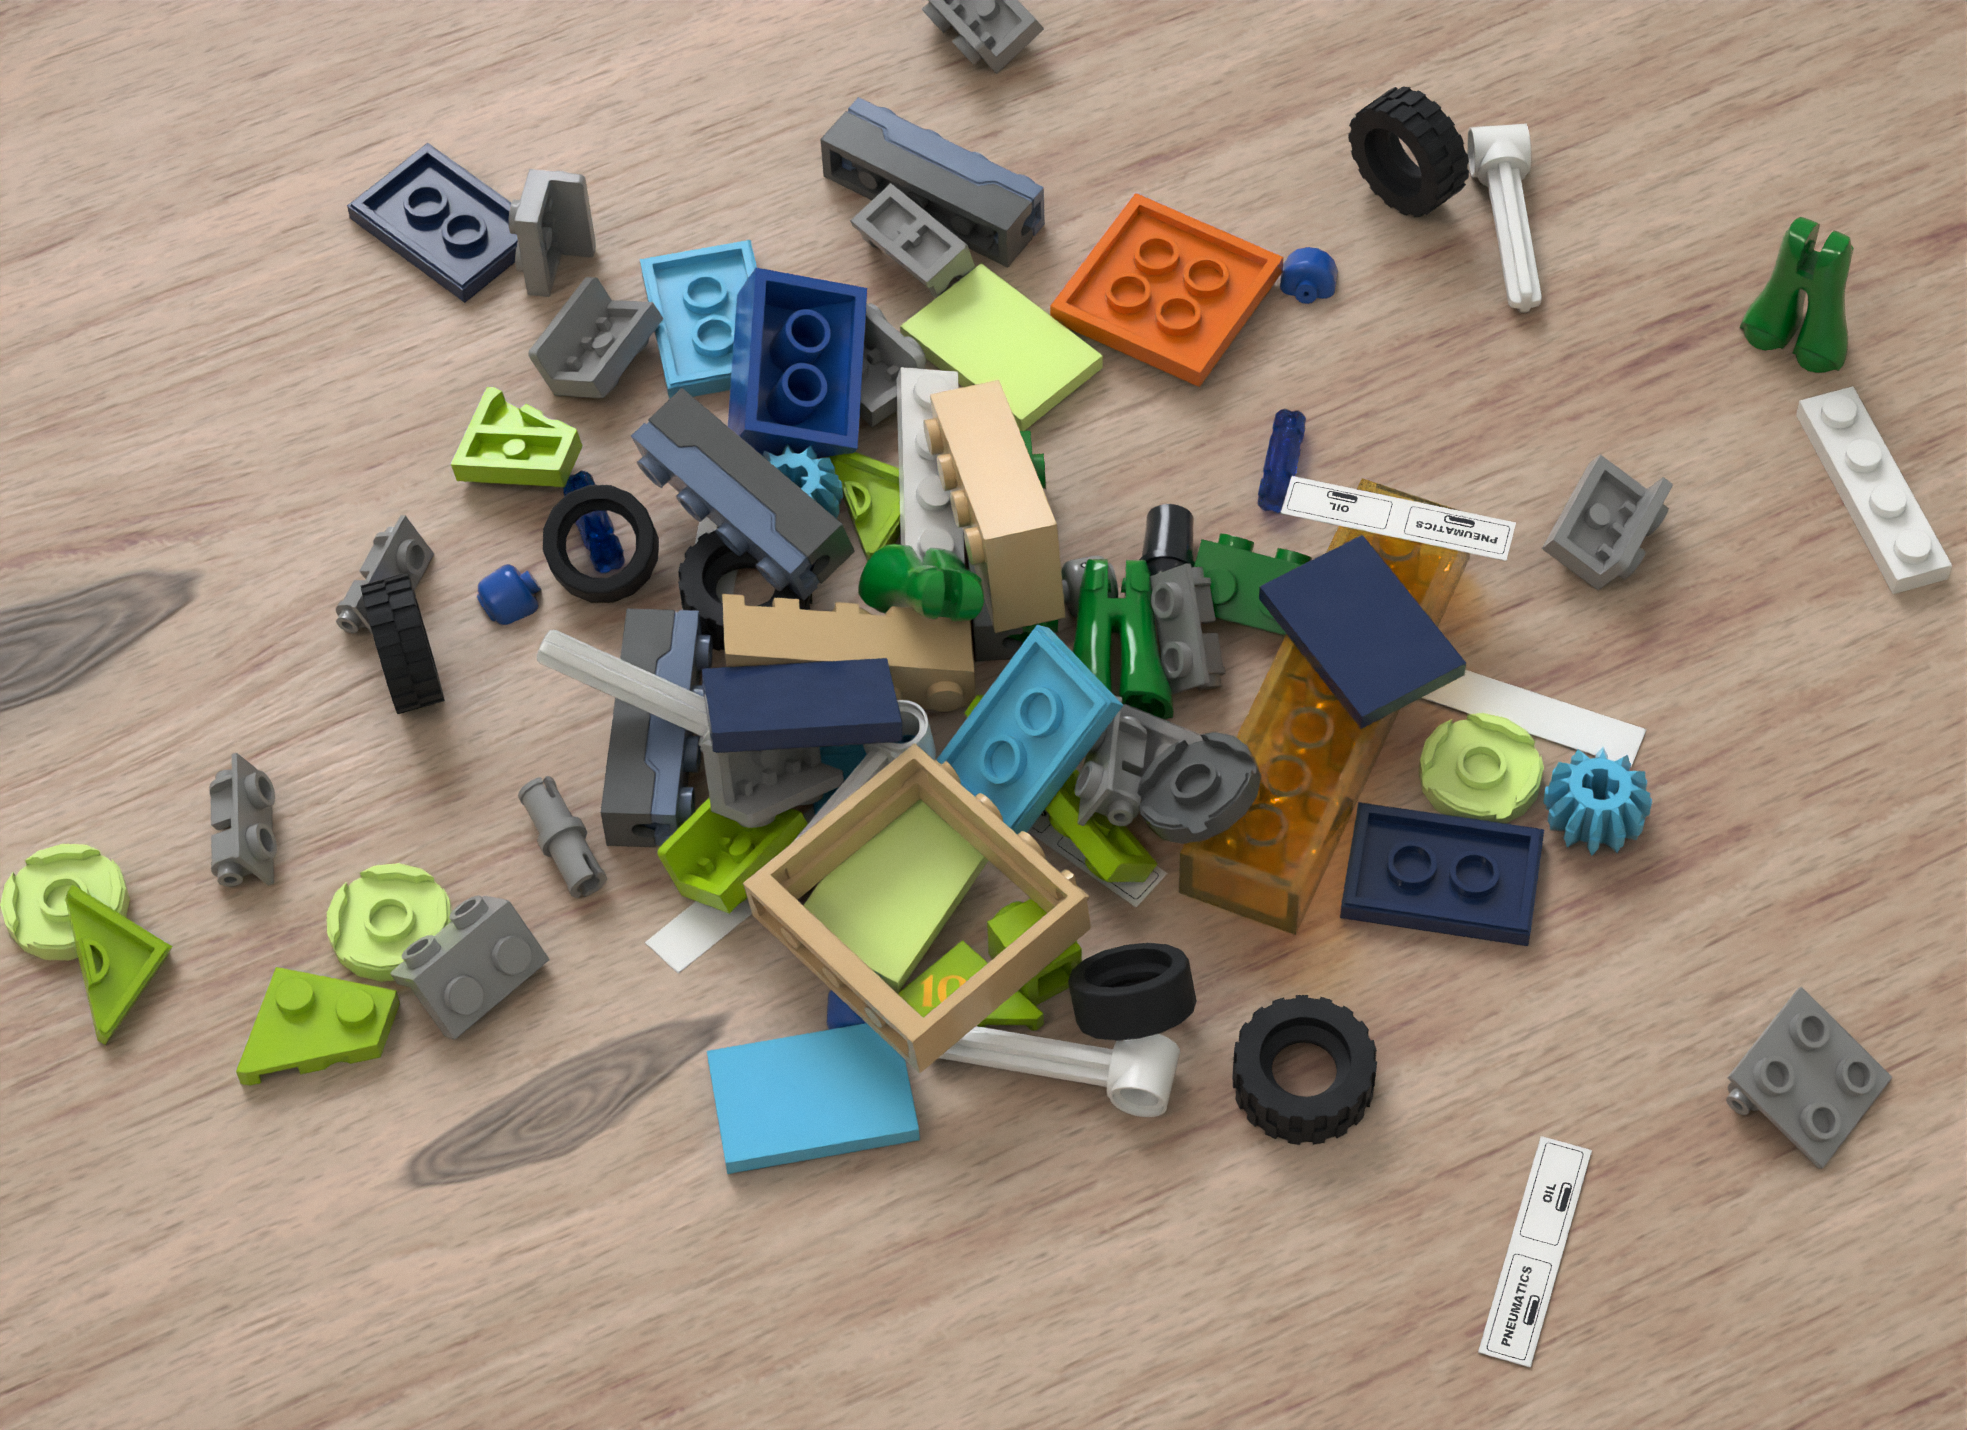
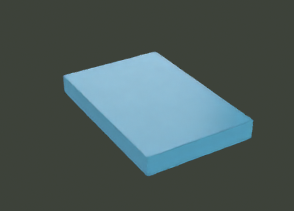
(698, 309)
(1031, 729)
(810, 1097)

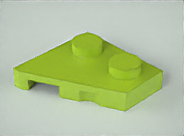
(515, 445)
(316, 1023)

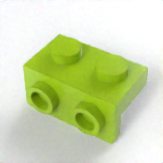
(716, 855)

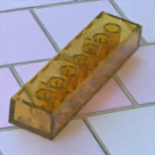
(1308, 760)

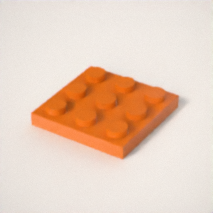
(1167, 289)

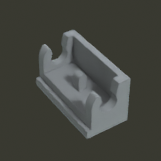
(914, 239)

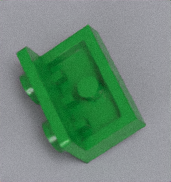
(1237, 577)

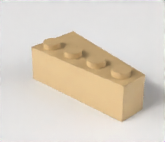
(997, 504)
(925, 656)

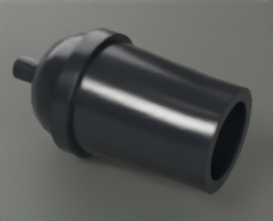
(1168, 538)

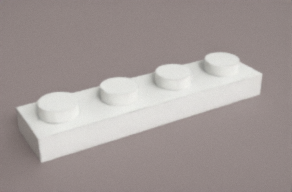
(1873, 490)
(924, 505)

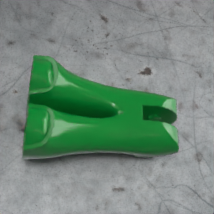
(1779, 307)
(931, 587)
(1132, 617)

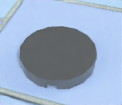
(1199, 788)

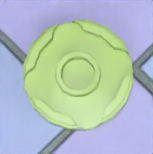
(1481, 769)
(36, 896)
(383, 916)

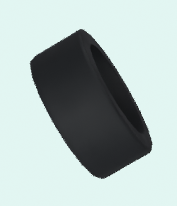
(592, 499)
(1132, 991)

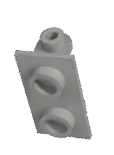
(393, 553)
(1180, 605)
(1103, 782)
(245, 803)

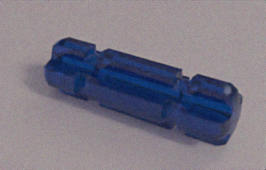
(1281, 459)
(597, 530)

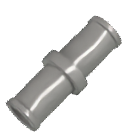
(562, 837)

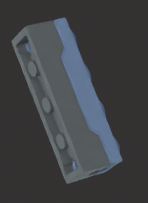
(959, 188)
(742, 495)
(647, 756)

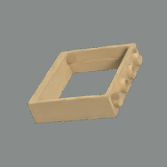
(854, 822)

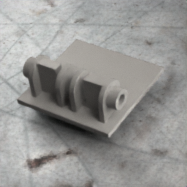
(1807, 1078)

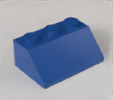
(797, 364)

